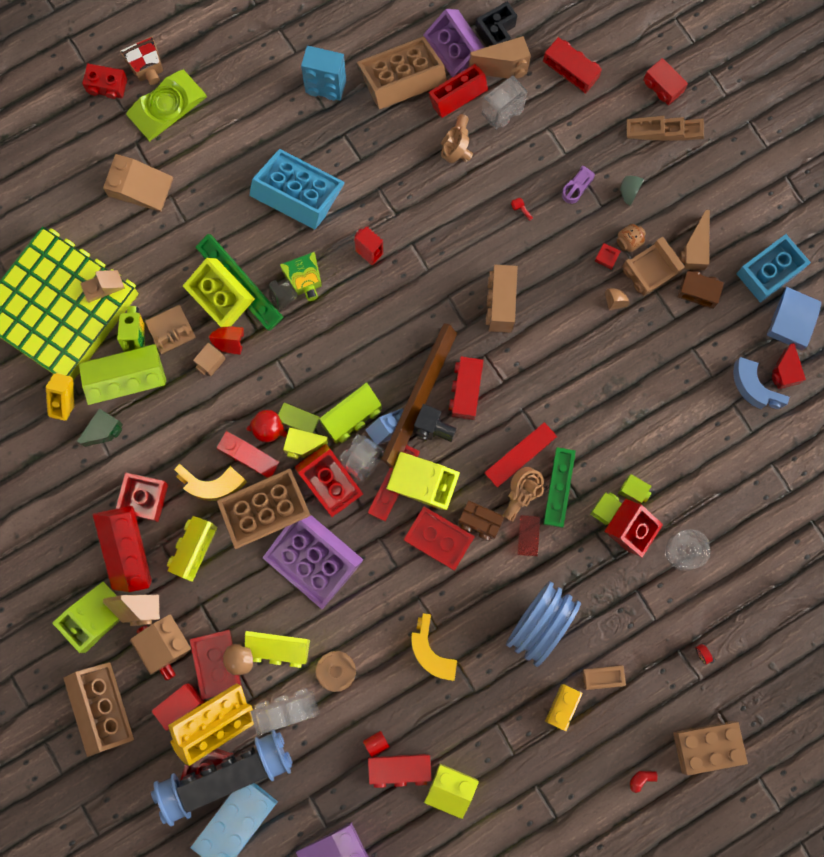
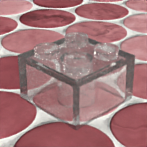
(504, 102)

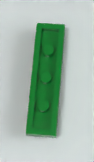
(559, 487)

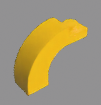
(213, 490)
(431, 662)

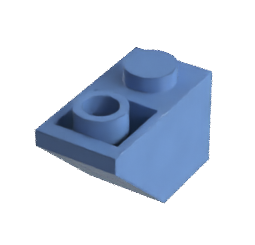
(384, 426)

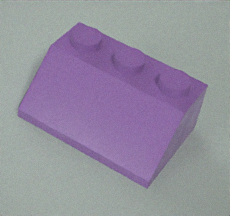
(452, 40)

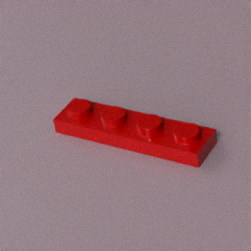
(386, 498)

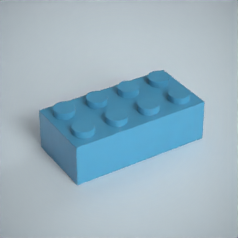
(235, 823)

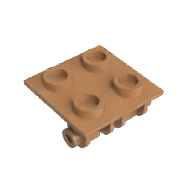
(170, 329)

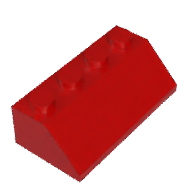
(122, 549)

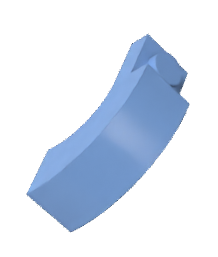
(751, 389)

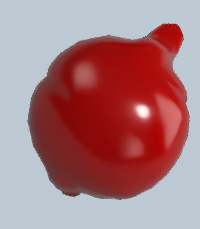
(267, 426)

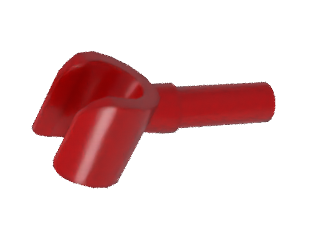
(519, 204)

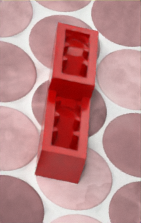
(520, 455)

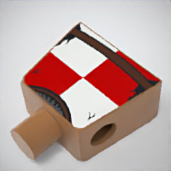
(144, 60)

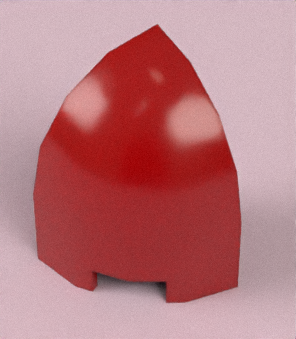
(227, 339)

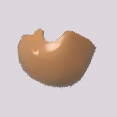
(238, 659)

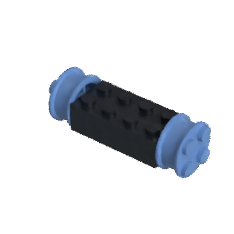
(179, 797)

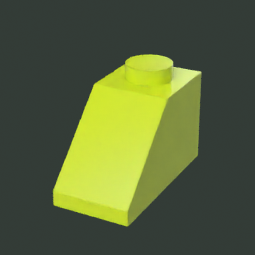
(302, 443)

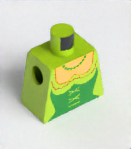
(303, 275)
(131, 329)

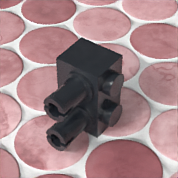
(430, 425)

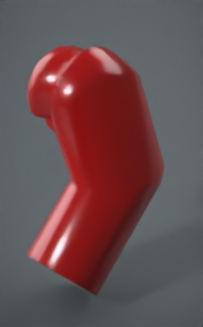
(641, 778)

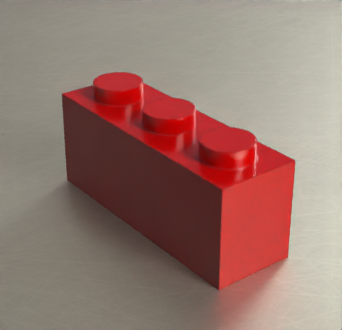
(572, 65)
(458, 90)
(466, 388)
(399, 770)

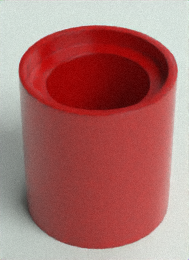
(376, 743)

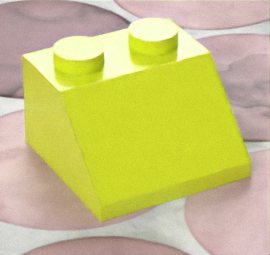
(451, 791)

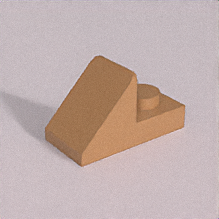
(102, 285)

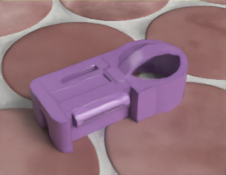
(579, 183)

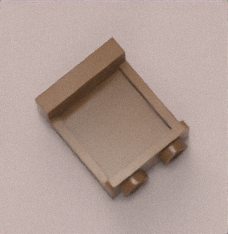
(653, 267)

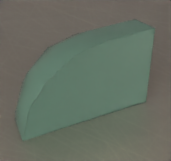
(630, 187)

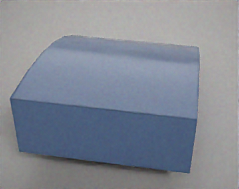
(794, 318)

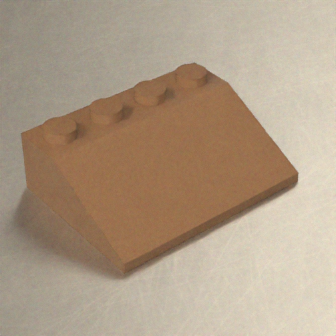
(402, 72)
(263, 508)

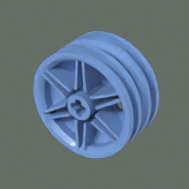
(543, 624)

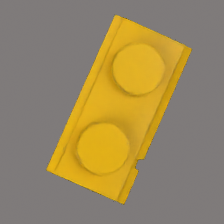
(60, 396)
(563, 707)

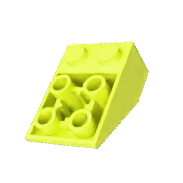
(423, 481)

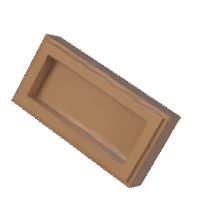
(604, 677)

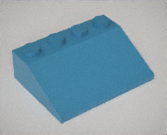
(296, 188)

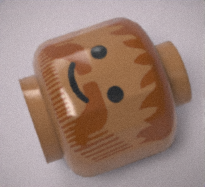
(631, 237)

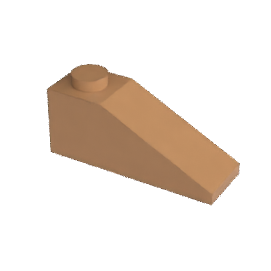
(696, 252)

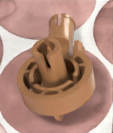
(456, 142)
(523, 490)

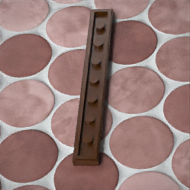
(419, 394)

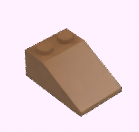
(503, 59)
(137, 183)

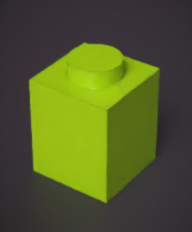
(635, 489)
(606, 508)

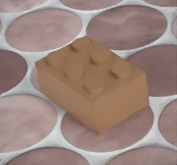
(501, 298)
(710, 748)

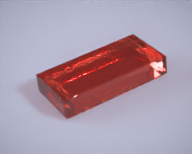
(528, 536)

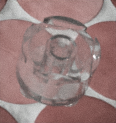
(361, 457)
(698, 550)

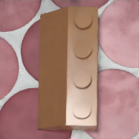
(98, 709)

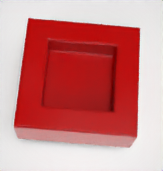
(607, 256)

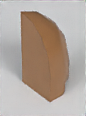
(616, 299)

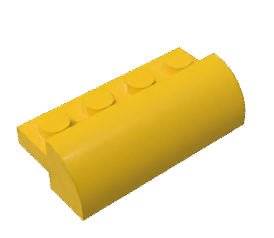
(211, 725)

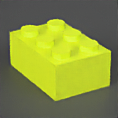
(218, 292)

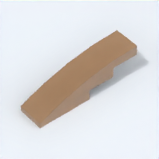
(665, 129)

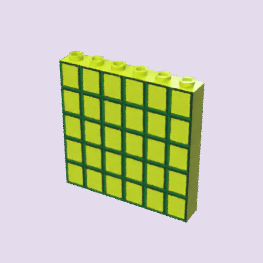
(46, 307)

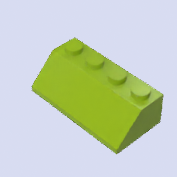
(122, 374)

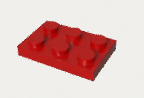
(439, 538)
(209, 664)

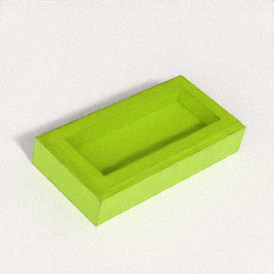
(298, 418)

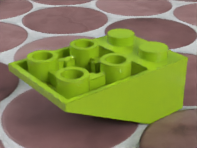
(87, 619)

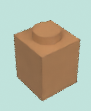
(209, 360)

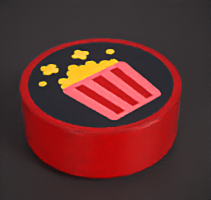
(704, 654)

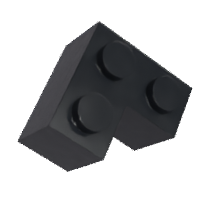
(493, 25)

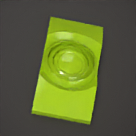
(165, 104)

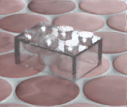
(284, 711)

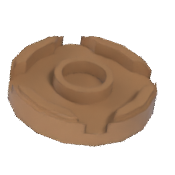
(335, 671)

